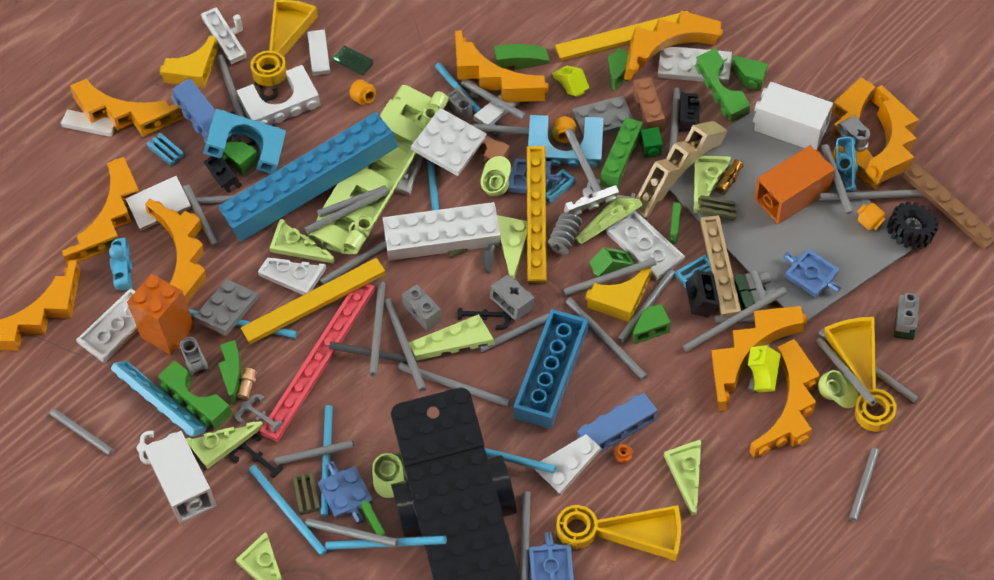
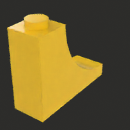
(193, 66)
(619, 299)

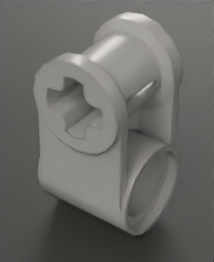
(460, 104)
(855, 129)
(193, 358)

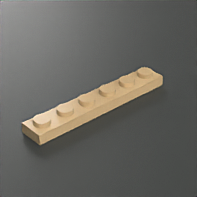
(720, 265)

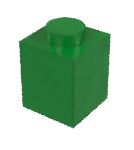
(651, 142)

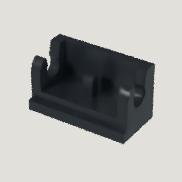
(689, 111)
(222, 173)

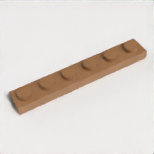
(949, 206)

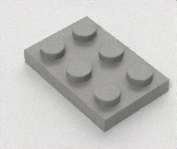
(611, 110)
(226, 307)

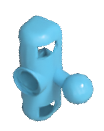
(848, 174)
(121, 264)

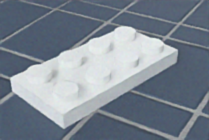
(680, 64)

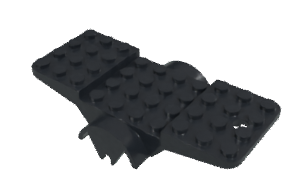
(453, 489)

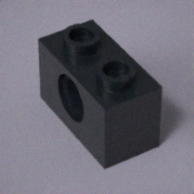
(702, 293)

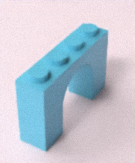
(267, 137)
(590, 145)

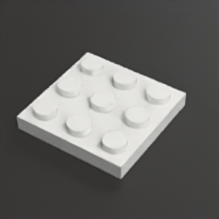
(448, 141)

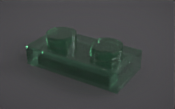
(353, 60)

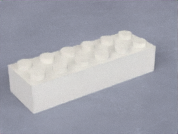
(441, 231)

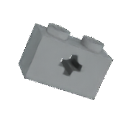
(512, 297)
(422, 307)

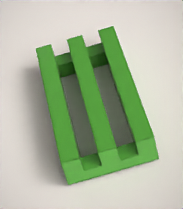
(675, 223)
(371, 518)

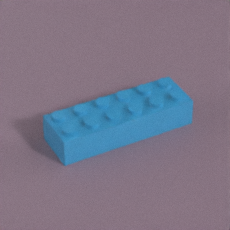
(550, 369)

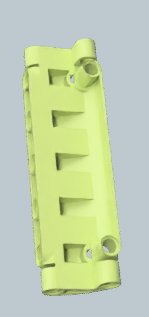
(402, 118)

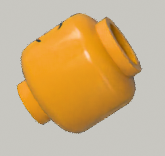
(362, 92)
(560, 126)
(871, 216)

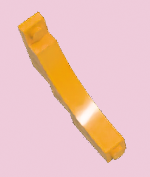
(687, 29)
(513, 85)
(852, 104)
(145, 116)
(898, 129)
(101, 233)
(53, 303)
(769, 326)

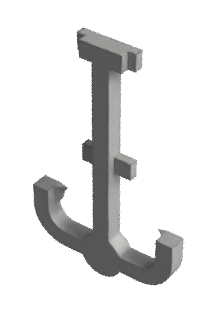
(247, 406)

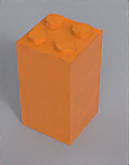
(794, 184)
(161, 314)

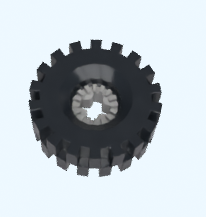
(912, 225)

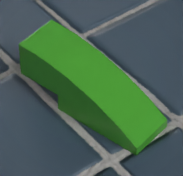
(520, 56)
(231, 369)

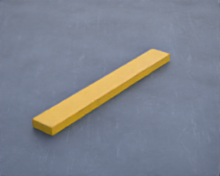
(604, 40)
(536, 215)
(313, 301)

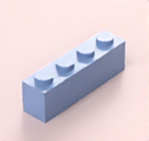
(194, 107)
(620, 422)

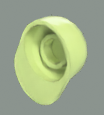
(496, 176)
(837, 387)
(387, 470)

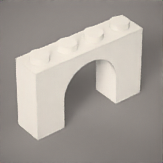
(303, 99)

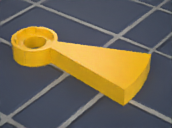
(288, 25)
(855, 345)
(648, 531)

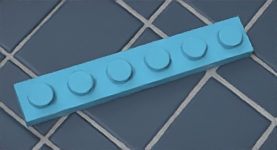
(159, 398)

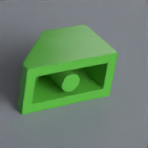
(616, 67)
(749, 72)
(240, 156)
(610, 260)
(651, 324)

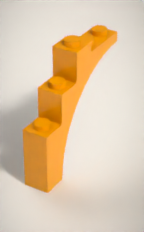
(182, 229)
(791, 425)

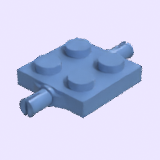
(518, 176)
(811, 273)
(345, 492)
(551, 561)

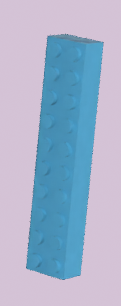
(308, 176)

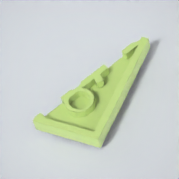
(707, 174)
(608, 216)
(513, 241)
(293, 243)
(217, 445)
(684, 466)
(260, 560)

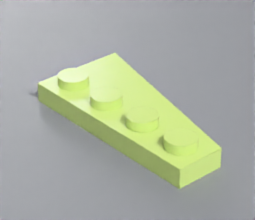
(452, 338)

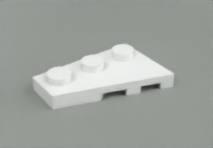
(607, 195)
(294, 276)
(570, 462)

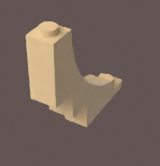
(682, 154)

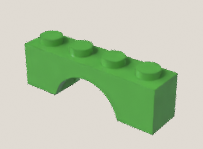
(732, 103)
(616, 163)
(211, 409)

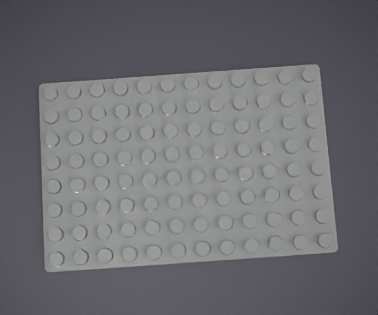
(822, 226)

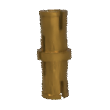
(729, 177)

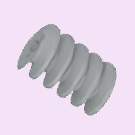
(564, 233)

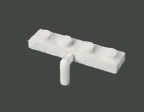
(224, 35)

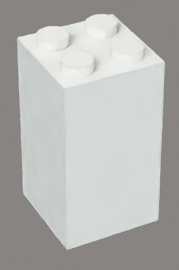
(792, 116)
(180, 476)

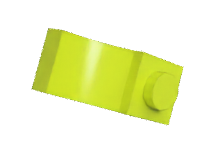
(572, 80)
(764, 365)

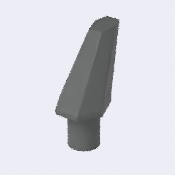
(488, 257)

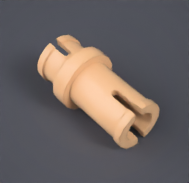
(247, 380)

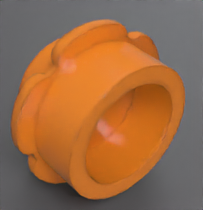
(623, 458)

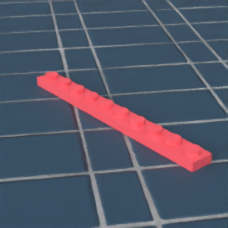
(317, 361)

